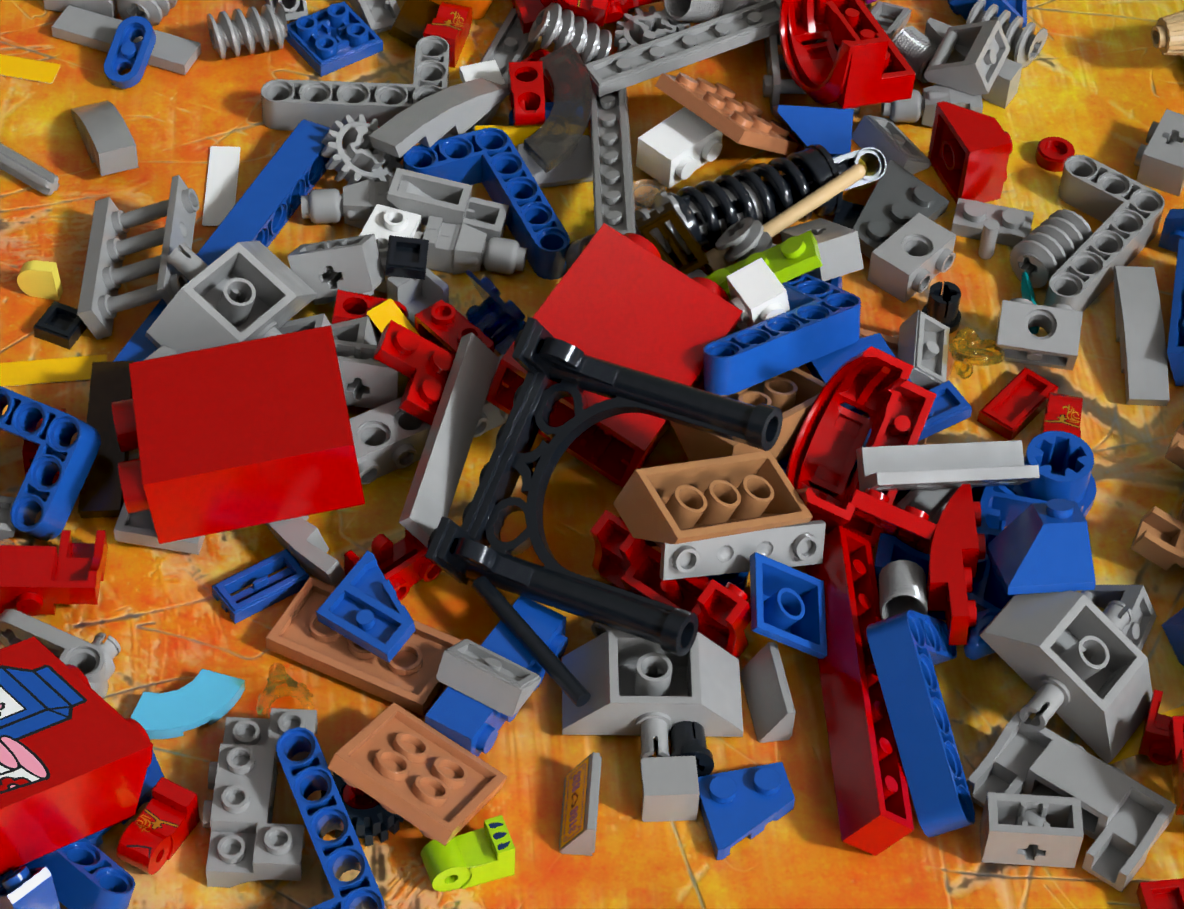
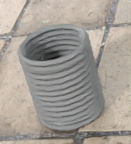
(693, 10)
(916, 49)
(902, 589)

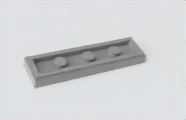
(99, 30)

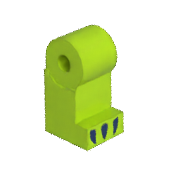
(471, 857)

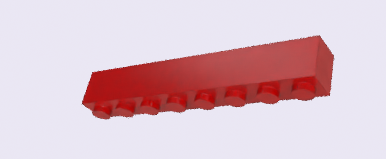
(862, 744)

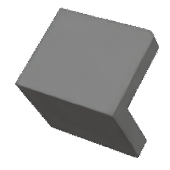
(417, 293)
(669, 788)

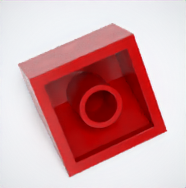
(969, 153)

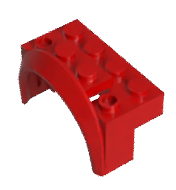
(867, 63)
(832, 433)

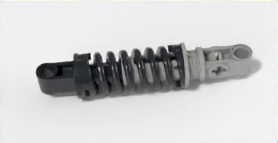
(728, 199)

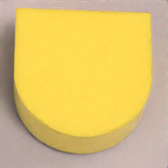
(40, 280)

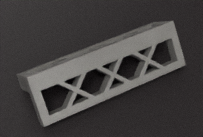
(943, 466)

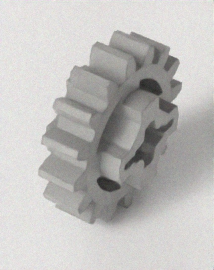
(645, 28)
(356, 157)

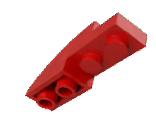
(954, 562)

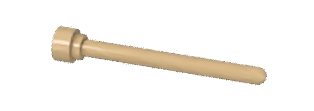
(795, 212)

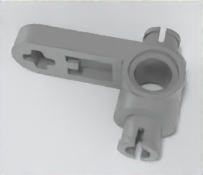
(92, 658)

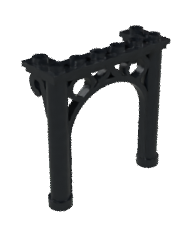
(557, 372)

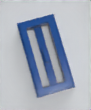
(265, 589)

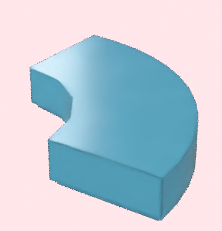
(195, 704)

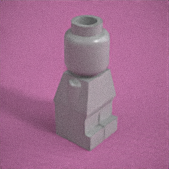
(925, 105)
(355, 203)
(462, 247)

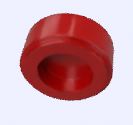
(1053, 153)

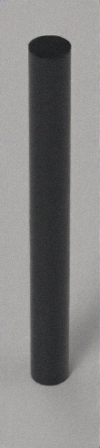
(531, 641)

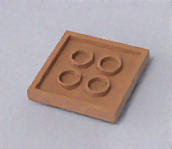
(723, 112)
(417, 773)

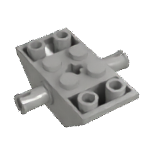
(231, 300)
(1075, 665)
(649, 690)

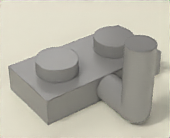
(990, 224)

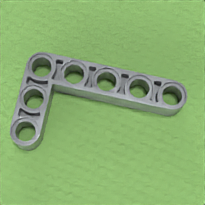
(324, 102)
(1129, 220)

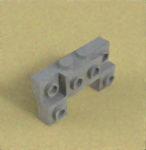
(244, 781)
(1115, 808)

